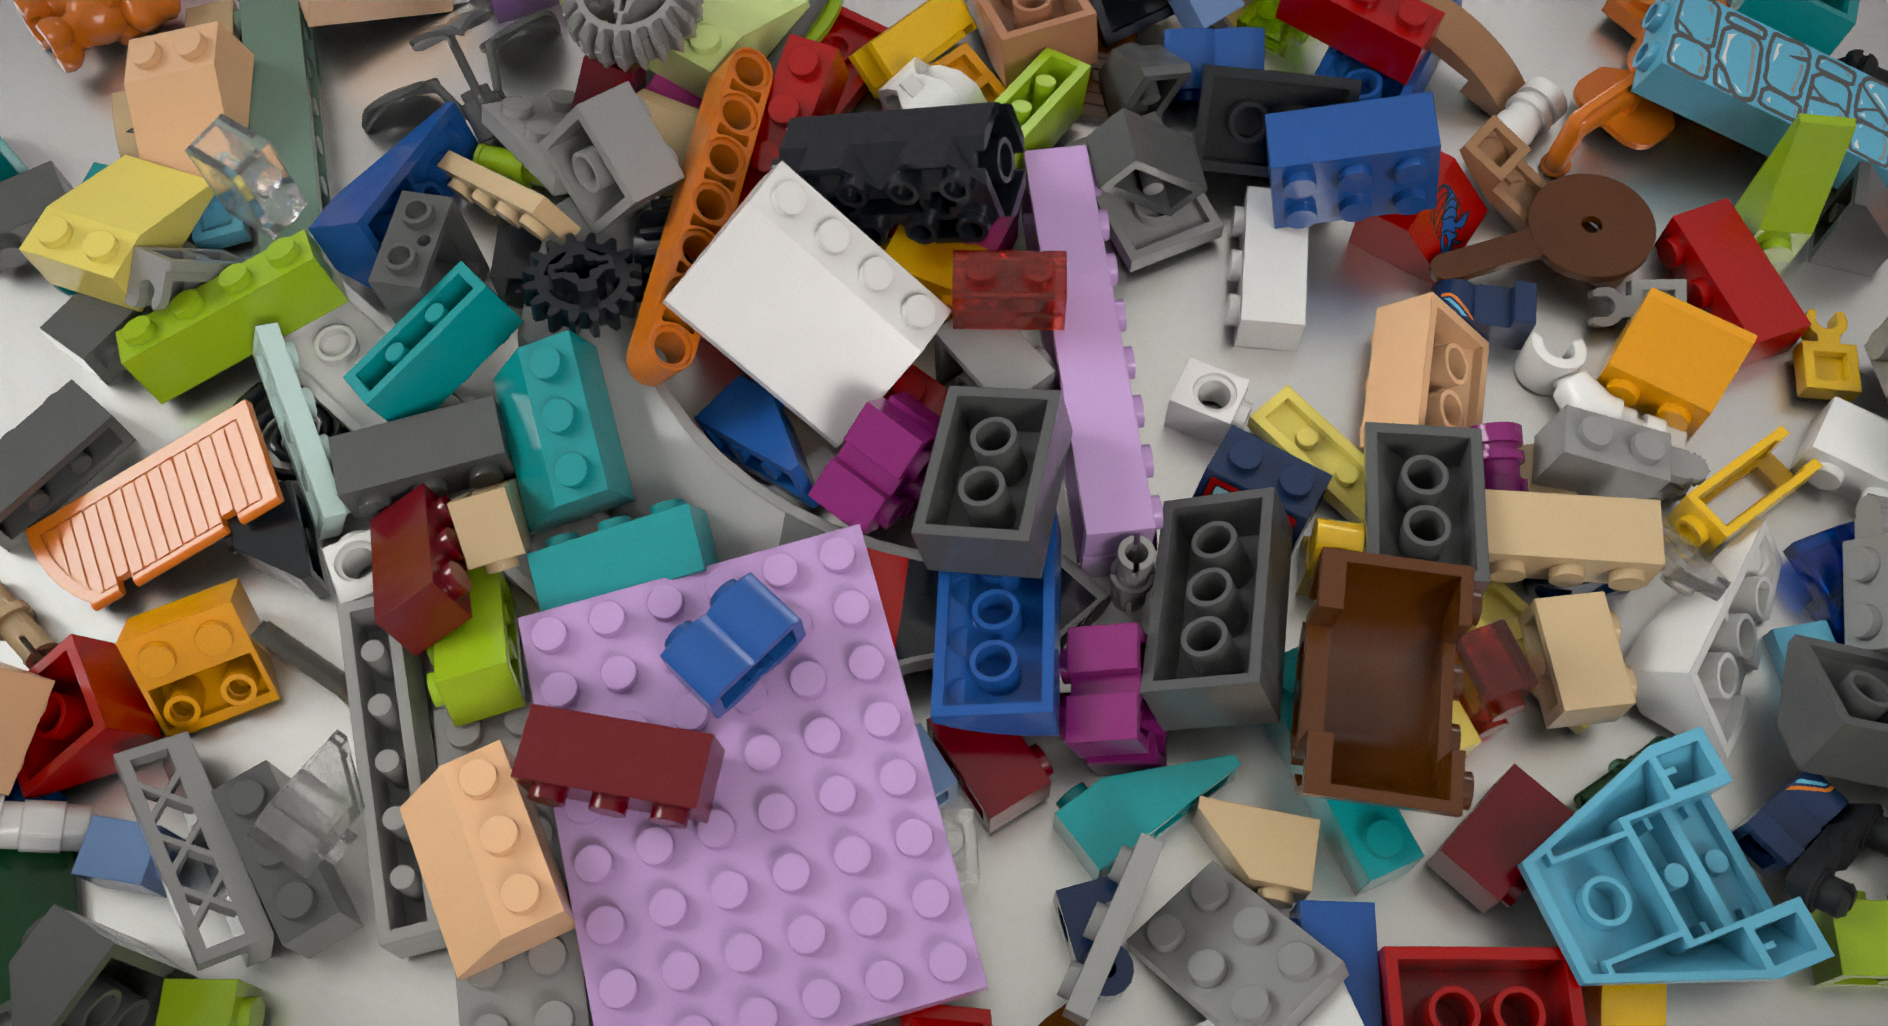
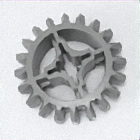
(634, 30)

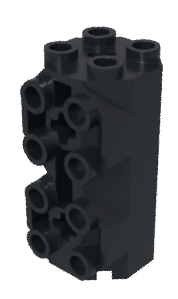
(927, 168)

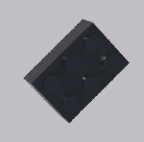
(1233, 109)

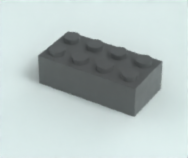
(1219, 611)

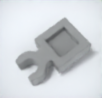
(1623, 306)

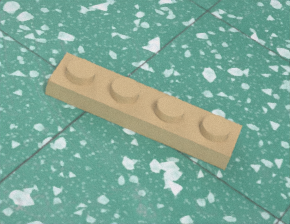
(506, 198)

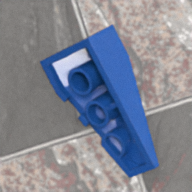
(359, 215)

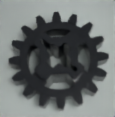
(582, 285)

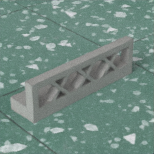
(207, 842)

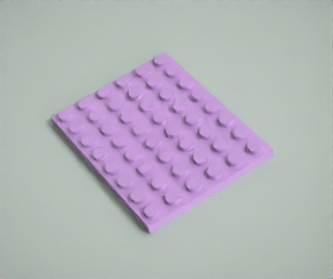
(824, 848)

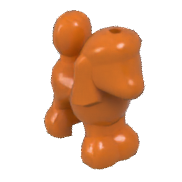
(77, 25)

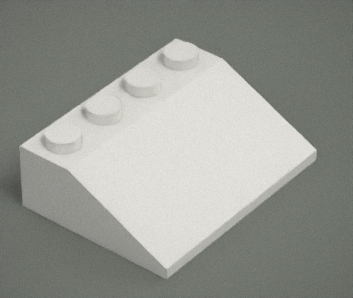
(807, 304)

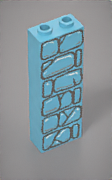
(1754, 80)

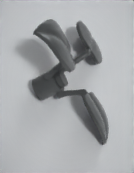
(478, 94)

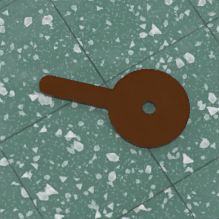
(1559, 239)

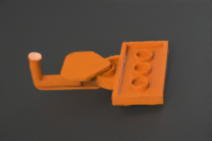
(1607, 100)

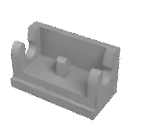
(164, 272)

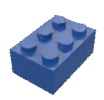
(1353, 160)

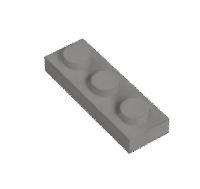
(1108, 928)

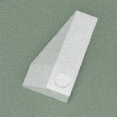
(1698, 649)

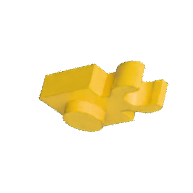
(1825, 365)

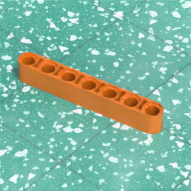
(721, 138)

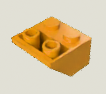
(199, 659)

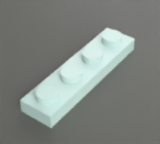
(294, 413)

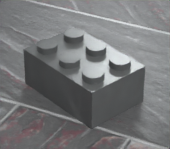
(993, 481)

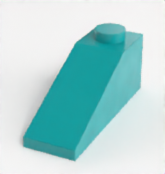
(1123, 806)

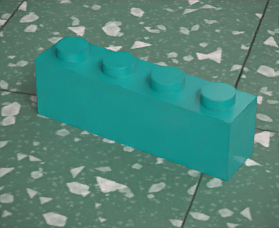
(1366, 840)

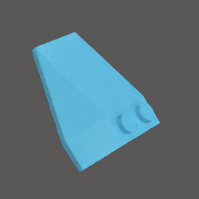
(1657, 885)

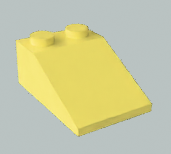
(91, 231)

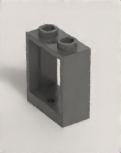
(409, 270)

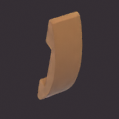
(1476, 56)
(1509, 183)

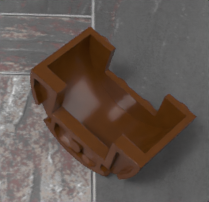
(1383, 682)

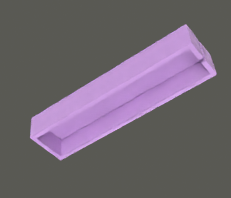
(1105, 457)

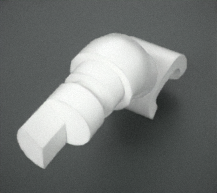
(1560, 377)

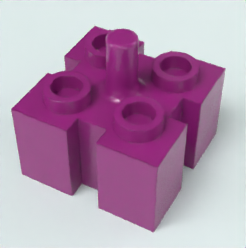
(880, 464)
(1105, 711)

